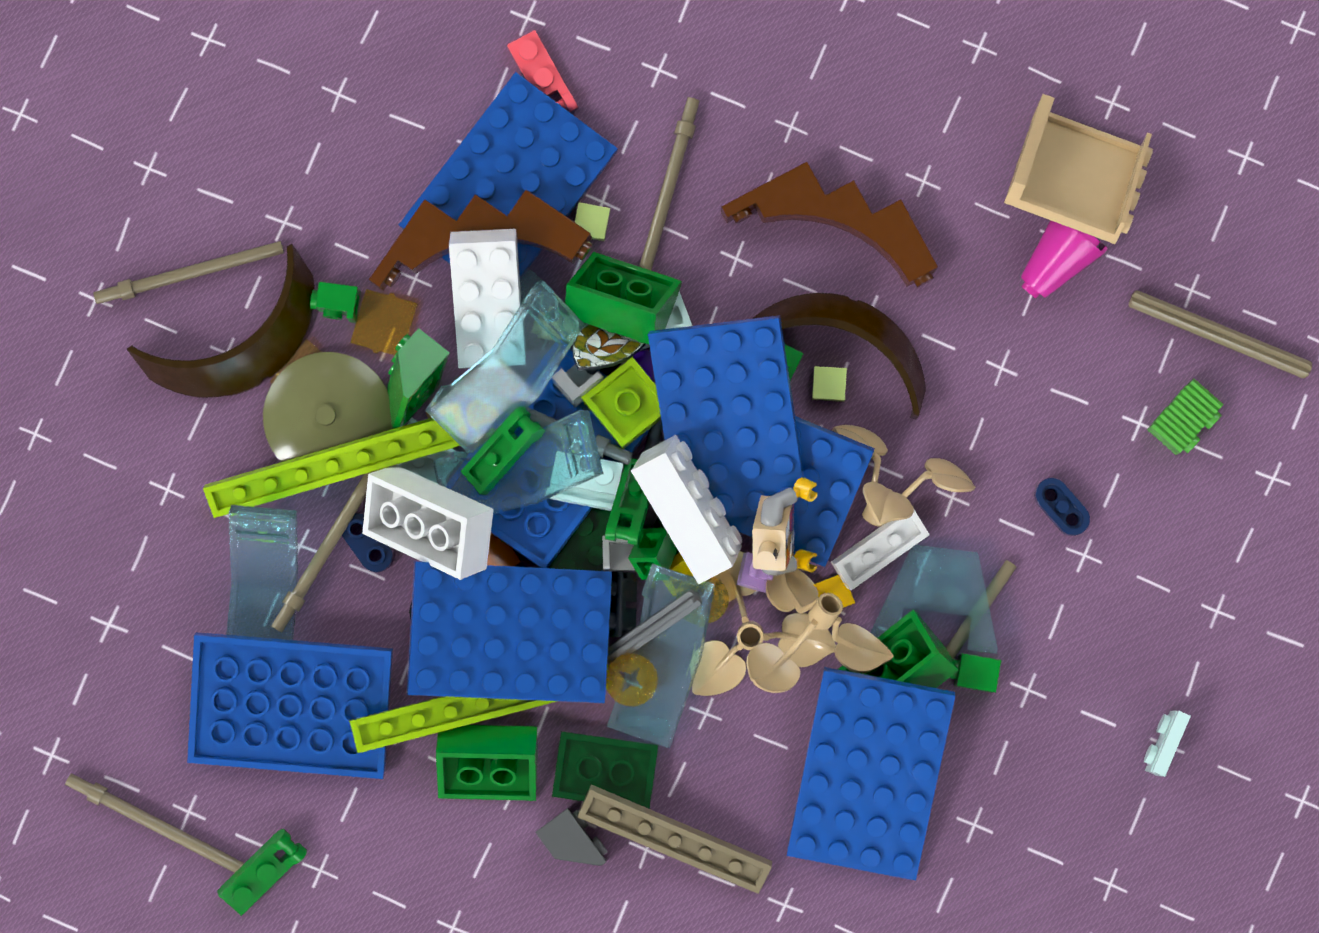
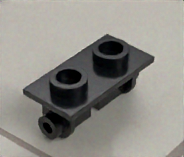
(622, 591)

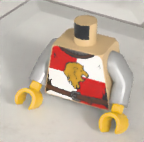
(775, 531)

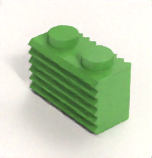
(1185, 418)

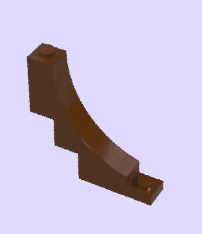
(800, 197)
(429, 232)

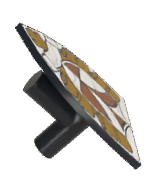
(600, 349)

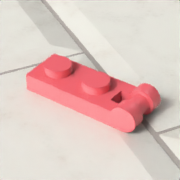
(539, 68)

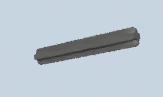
(655, 625)

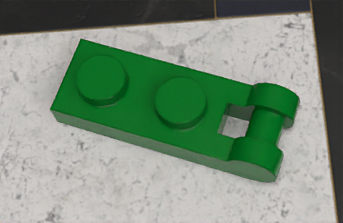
(502, 450)
(629, 505)
(261, 872)

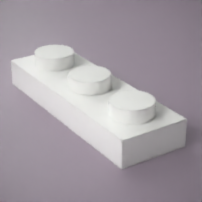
(878, 550)

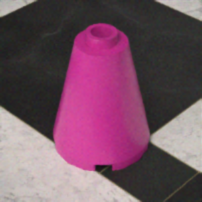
(1059, 258)

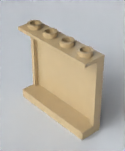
(1078, 175)

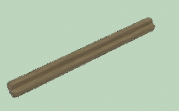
(1220, 334)

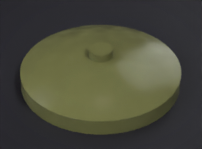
(324, 404)

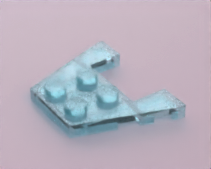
(941, 583)

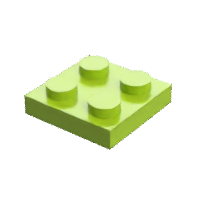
(625, 403)

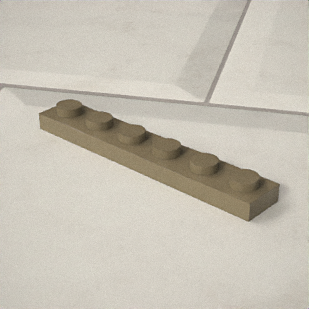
(674, 839)

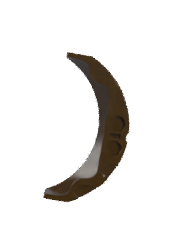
(863, 321)
(253, 359)

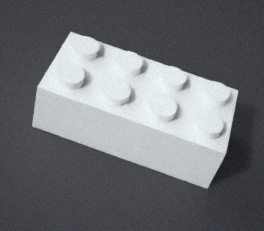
(483, 289)
(687, 508)
(427, 521)

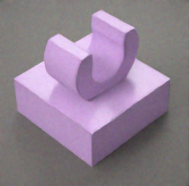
(751, 577)

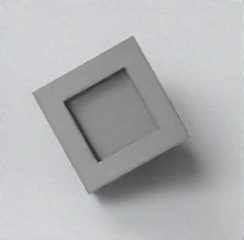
(575, 383)
(616, 555)

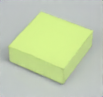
(593, 219)
(829, 383)

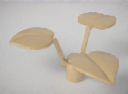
(888, 506)
(856, 646)
(723, 669)

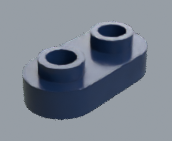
(1064, 504)
(364, 545)

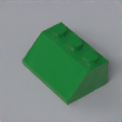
(621, 297)
(414, 375)
(917, 654)
(487, 762)

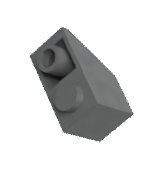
(570, 842)

